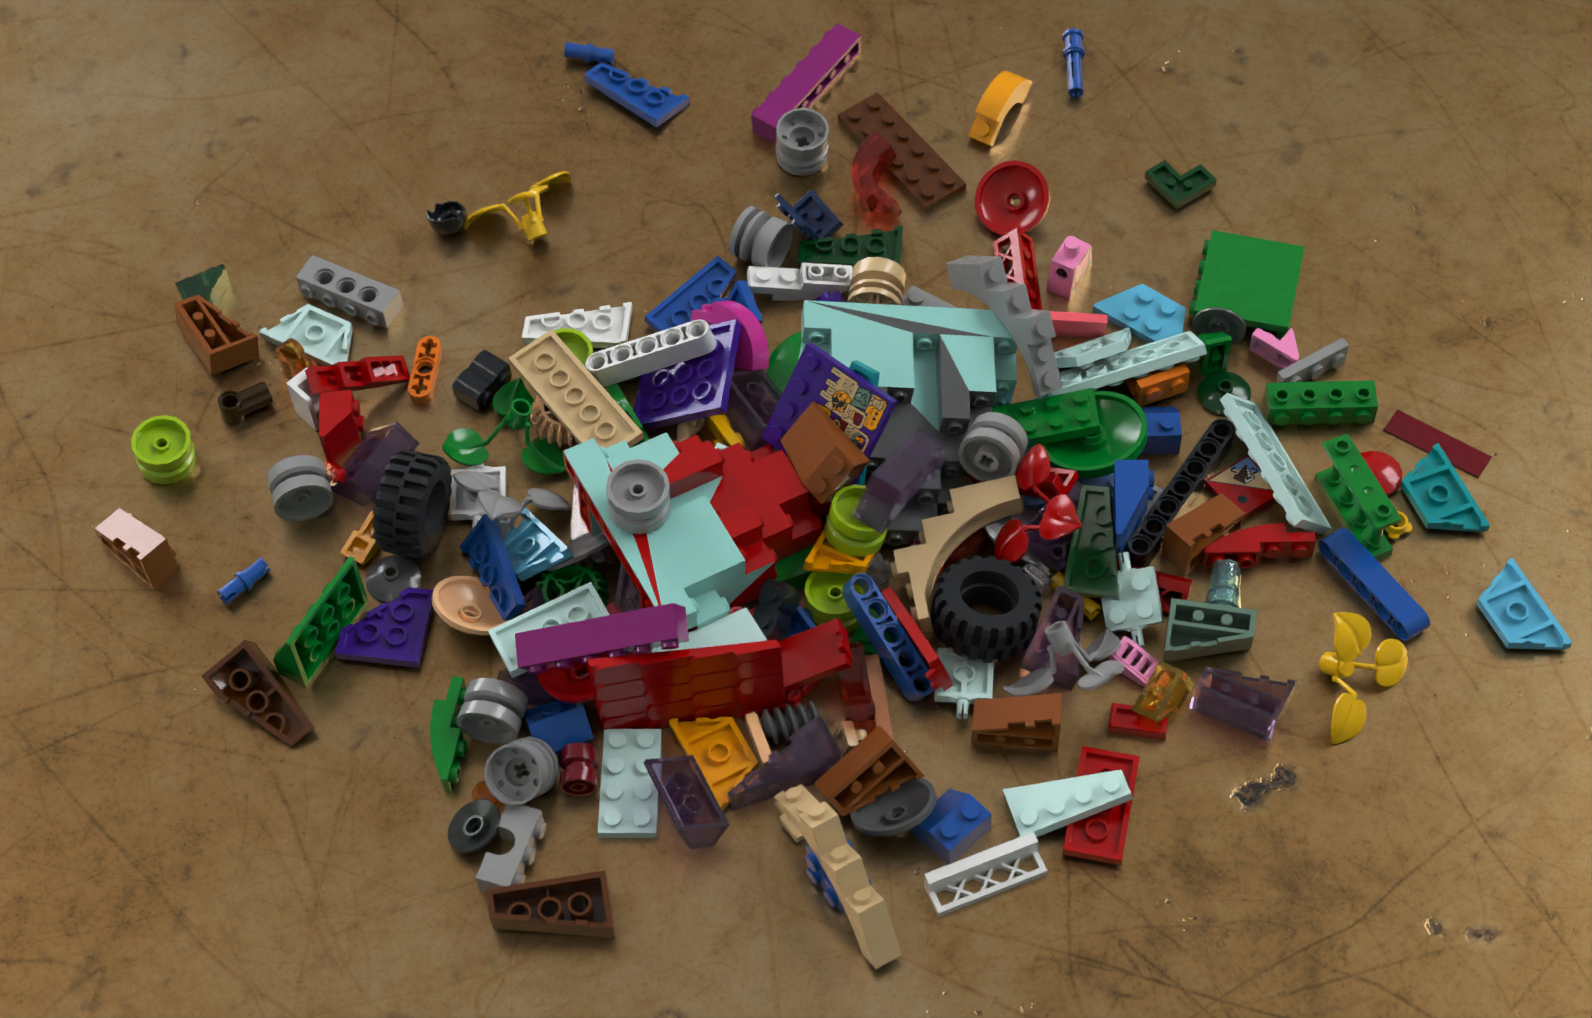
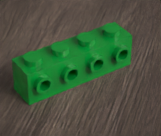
(1320, 402)

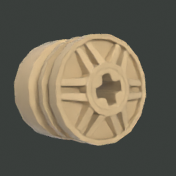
(877, 282)

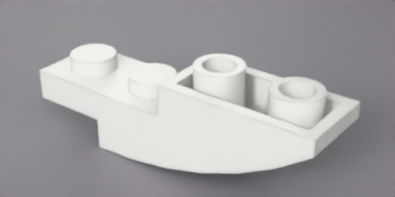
(799, 284)

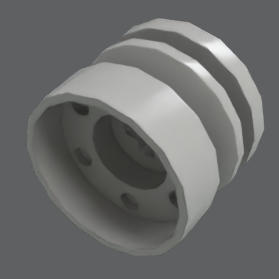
(802, 141)
(760, 238)
(507, 774)

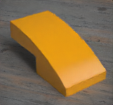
(361, 543)

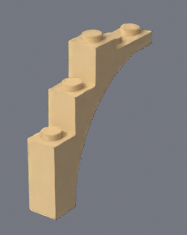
(969, 511)
(846, 872)

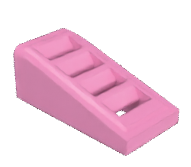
(1135, 652)

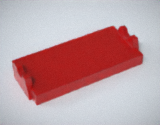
(815, 654)
(936, 671)

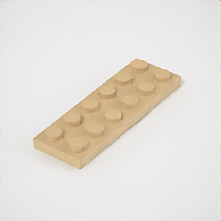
(573, 393)

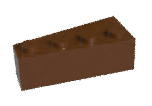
(555, 905)

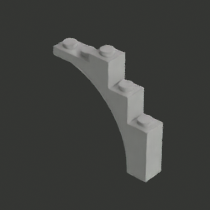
(1010, 302)

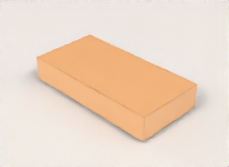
(757, 738)

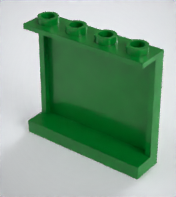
(1249, 278)

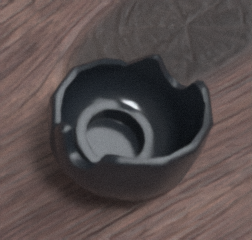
(447, 217)

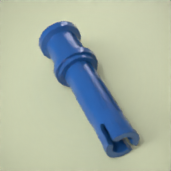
(1074, 54)

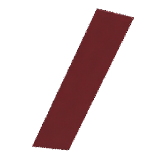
(1426, 437)

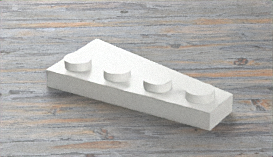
(602, 326)

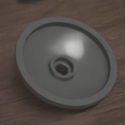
(896, 811)

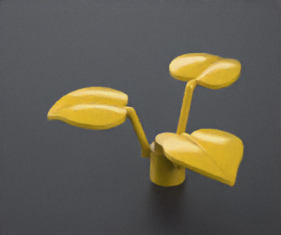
(532, 222)
(1350, 637)

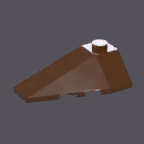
(256, 690)

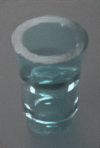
(1224, 584)

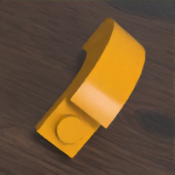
(995, 103)

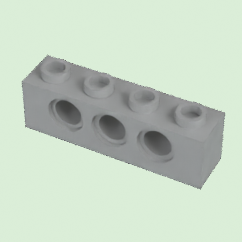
(349, 291)

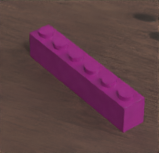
(808, 79)
(602, 637)

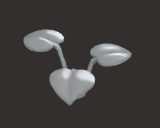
(499, 506)
(1064, 644)

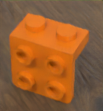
(1159, 384)

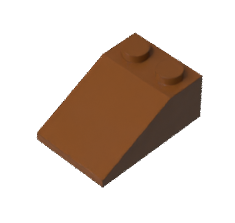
(822, 454)

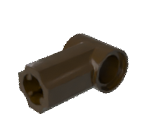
(236, 405)

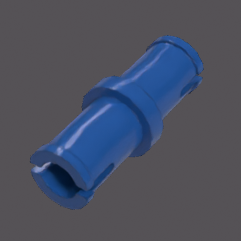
(589, 53)
(243, 581)

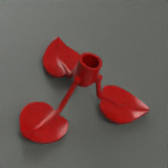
(1057, 520)

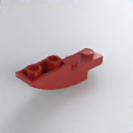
(1259, 541)

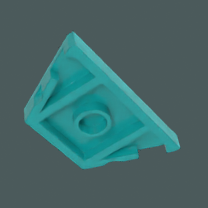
(1442, 496)

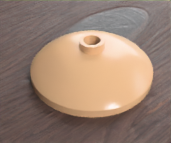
(466, 605)

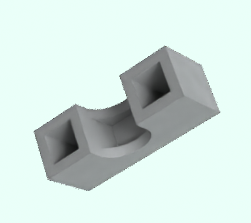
(523, 828)

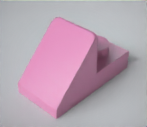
(1278, 352)

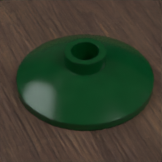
(1211, 390)

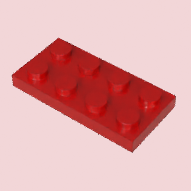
(1104, 833)

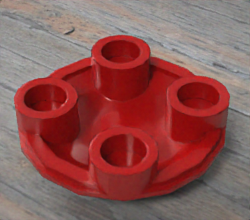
(1385, 470)

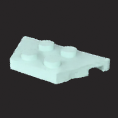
(319, 332)
(1086, 353)

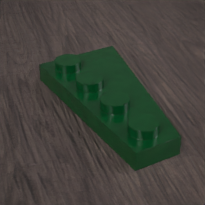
(852, 248)
(1092, 552)

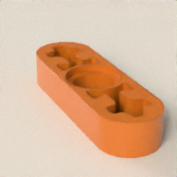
(429, 379)

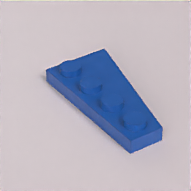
(636, 95)
(698, 290)
(492, 560)

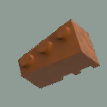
(213, 336)
(138, 547)
(1018, 722)

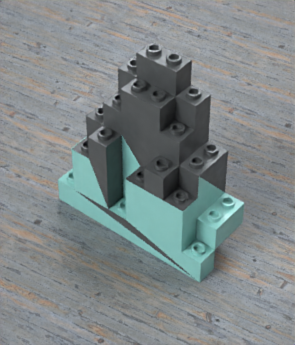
(938, 367)

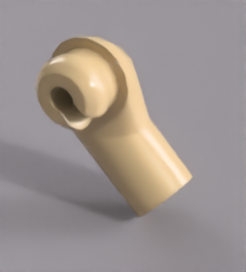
(688, 429)

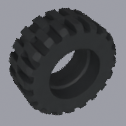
(412, 504)
(981, 634)

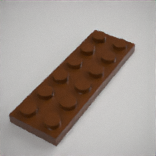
(917, 166)

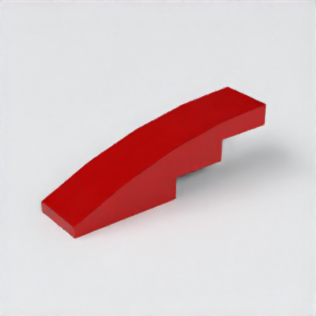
(358, 375)

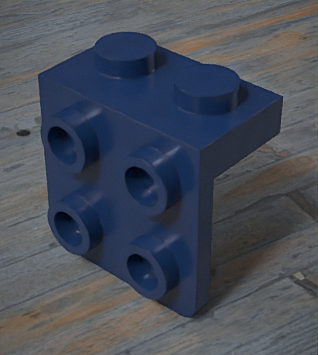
(810, 216)

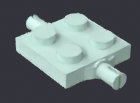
(1137, 603)
(970, 678)

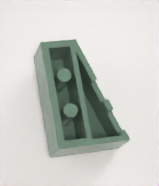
(1206, 629)

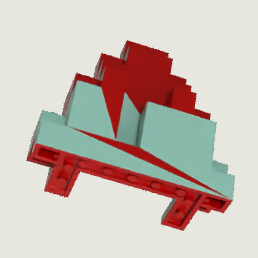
(725, 523)

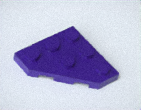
(390, 632)

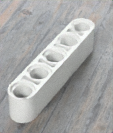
(651, 352)

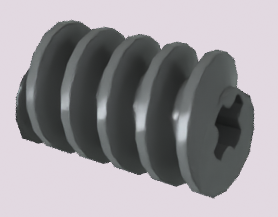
(789, 722)

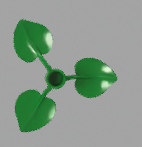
(515, 404)

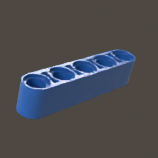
(1374, 584)
(888, 623)

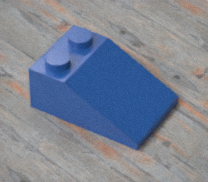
(1131, 492)

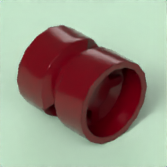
(579, 768)

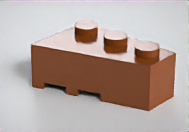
(1193, 531)
(866, 772)

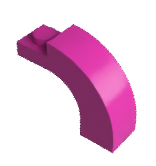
(752, 345)

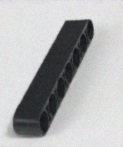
(1182, 482)

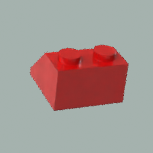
(339, 423)

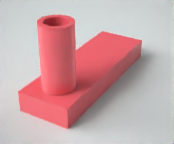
(1079, 324)

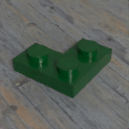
(1180, 188)

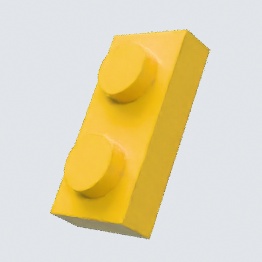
(721, 429)

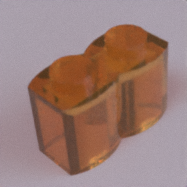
(293, 358)

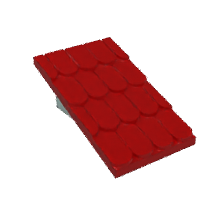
(718, 673)

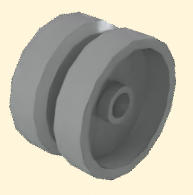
(992, 447)
(300, 488)
(638, 496)
(492, 711)

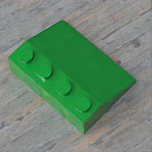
(320, 629)

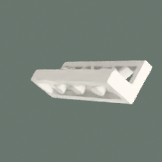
(981, 864)

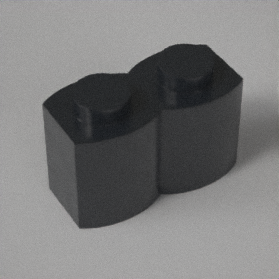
(482, 380)
(776, 607)

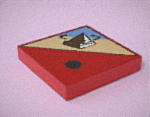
(1242, 485)

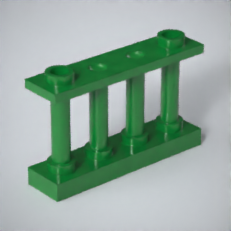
(1357, 496)

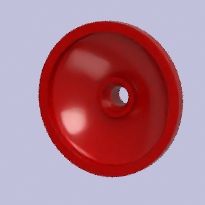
(1002, 187)
(566, 683)

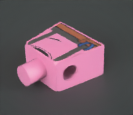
(1075, 259)

